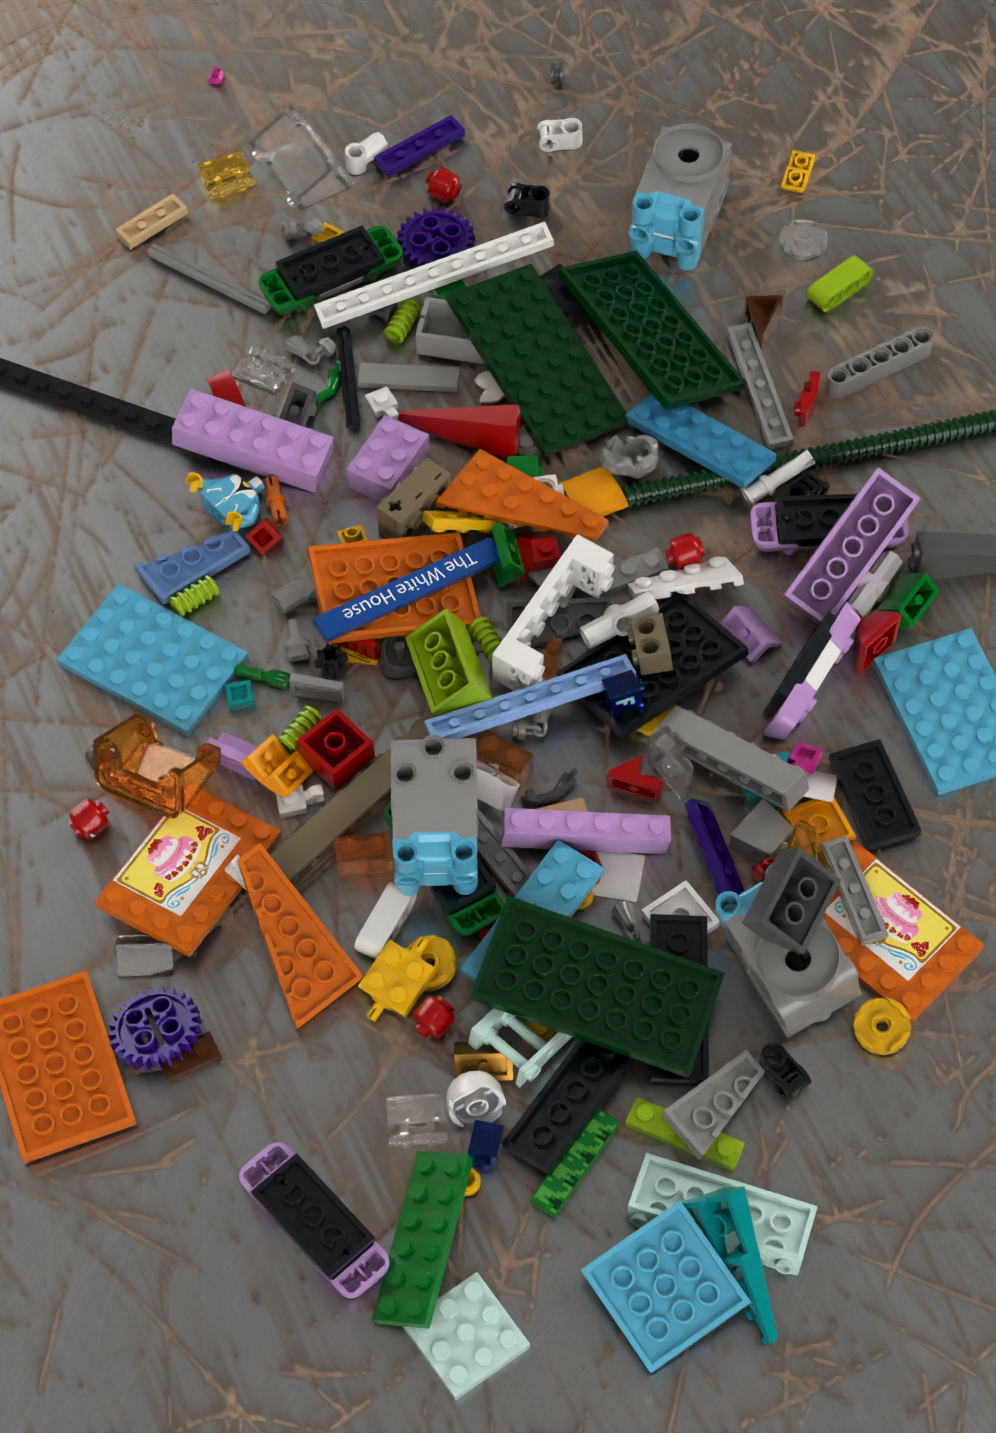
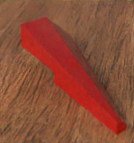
(482, 427)

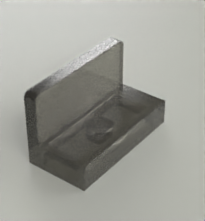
(143, 956)

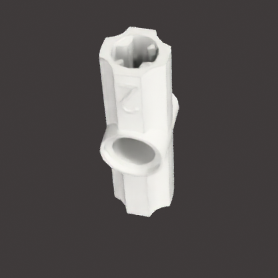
(875, 583)
(608, 625)

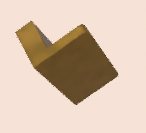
(484, 1059)

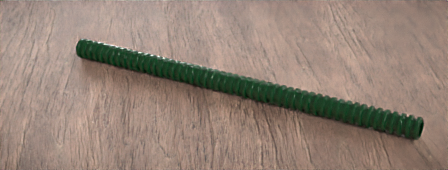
(823, 456)

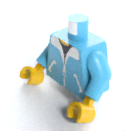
(228, 499)

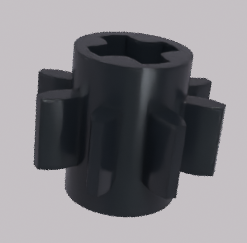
(331, 660)

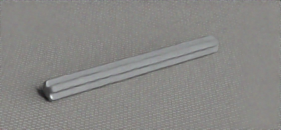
(209, 278)

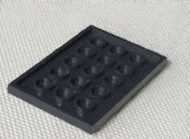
(698, 654)

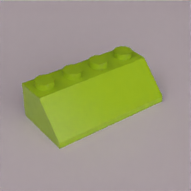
(447, 664)

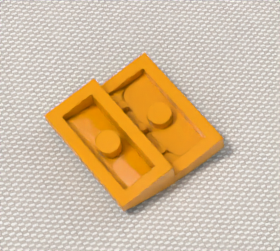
(596, 491)
(276, 767)

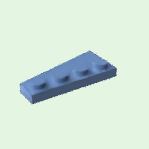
(178, 571)

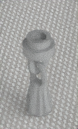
(624, 915)

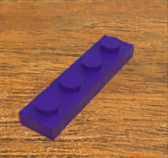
(419, 146)
(713, 846)

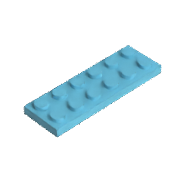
(556, 884)

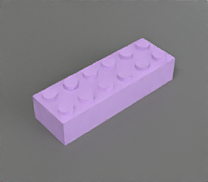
(252, 440)
(851, 547)

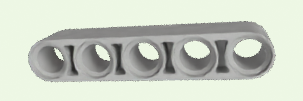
(879, 362)

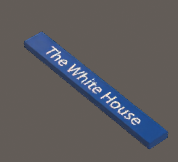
(406, 590)

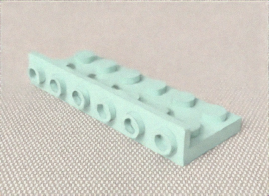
(779, 1222)

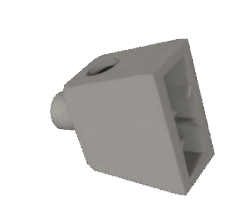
(761, 833)

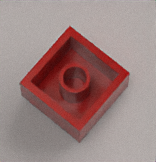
(336, 749)

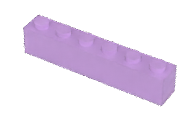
(586, 830)

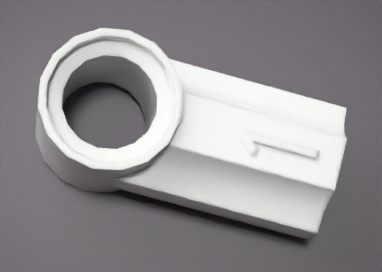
(362, 153)

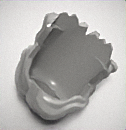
(632, 459)

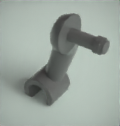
(565, 783)

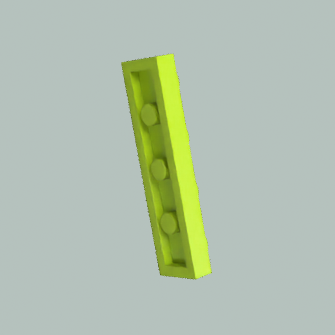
(648, 1120)

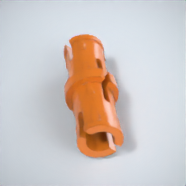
(275, 501)

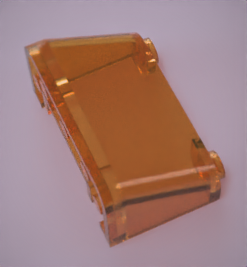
(150, 772)

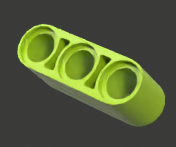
(840, 283)

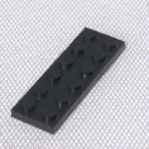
(685, 938)
(566, 1105)

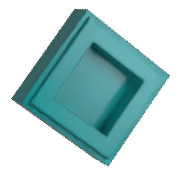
(239, 695)

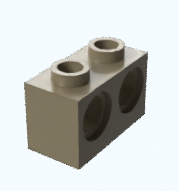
(651, 644)

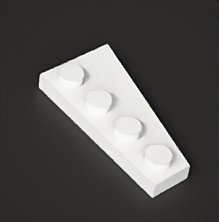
(685, 581)

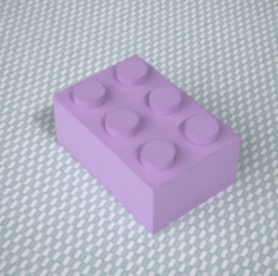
(387, 458)

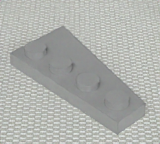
(711, 1104)

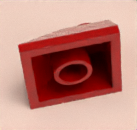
(538, 551)
(874, 637)

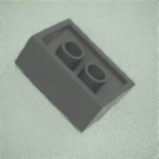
(791, 900)

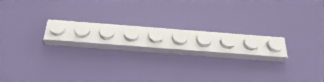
(434, 275)

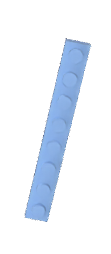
(526, 700)

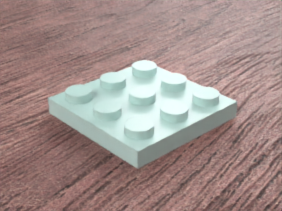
(468, 1337)

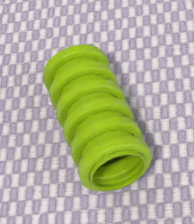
(402, 320)
(194, 596)
(486, 636)
(299, 726)

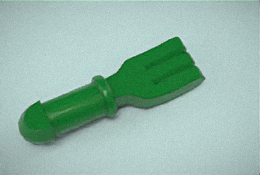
(273, 677)

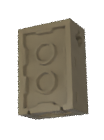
(403, 509)

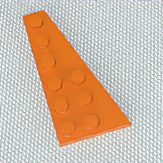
(514, 498)
(302, 950)

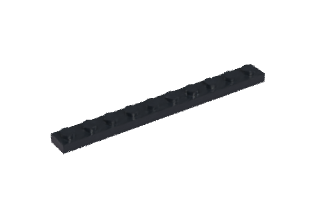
(87, 402)

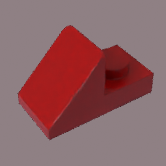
(629, 780)

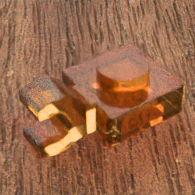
(550, 661)

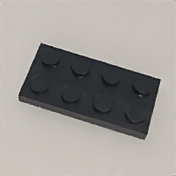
(874, 794)

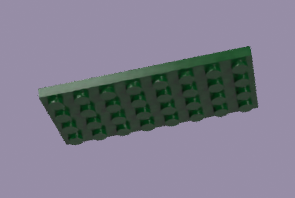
(651, 329)
(537, 359)
(597, 986)

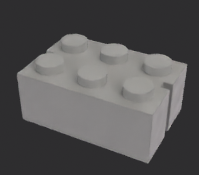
(442, 334)

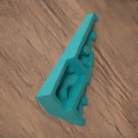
(729, 1228)

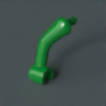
(333, 381)

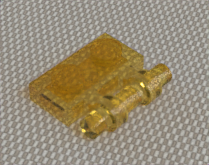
(224, 169)

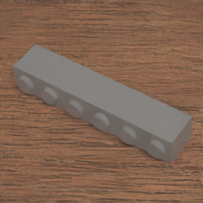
(738, 759)

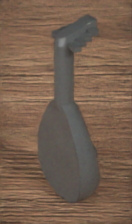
(397, 660)

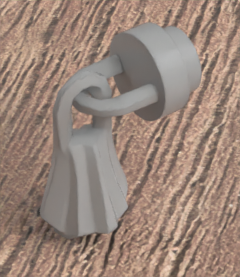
(290, 231)
(298, 346)
(519, 727)

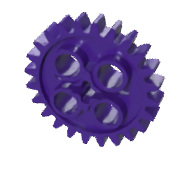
(434, 236)
(134, 1037)

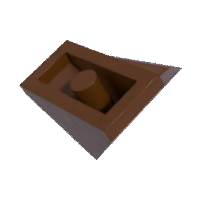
(764, 315)

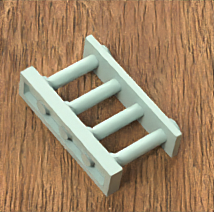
(486, 1032)

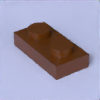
(202, 1055)

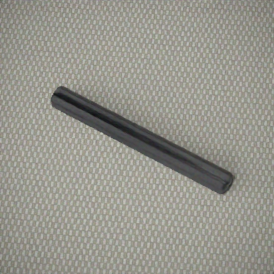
(348, 378)

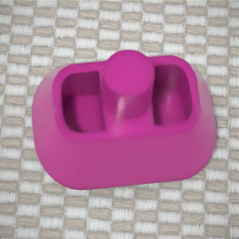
(216, 76)

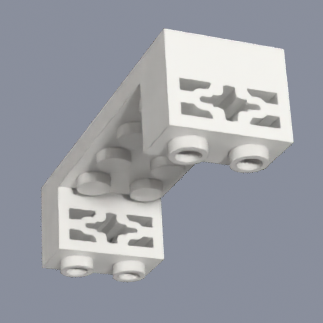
(581, 565)

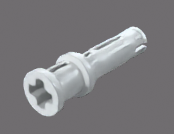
(767, 484)

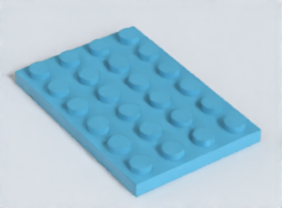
(152, 659)
(946, 707)

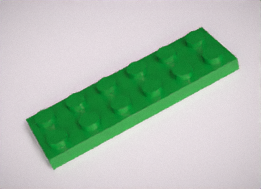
(423, 1239)

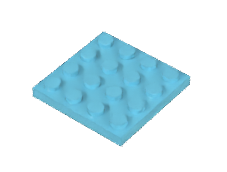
(665, 1286)

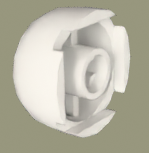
(474, 1097)

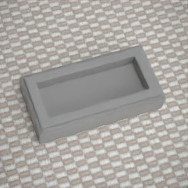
(317, 688)

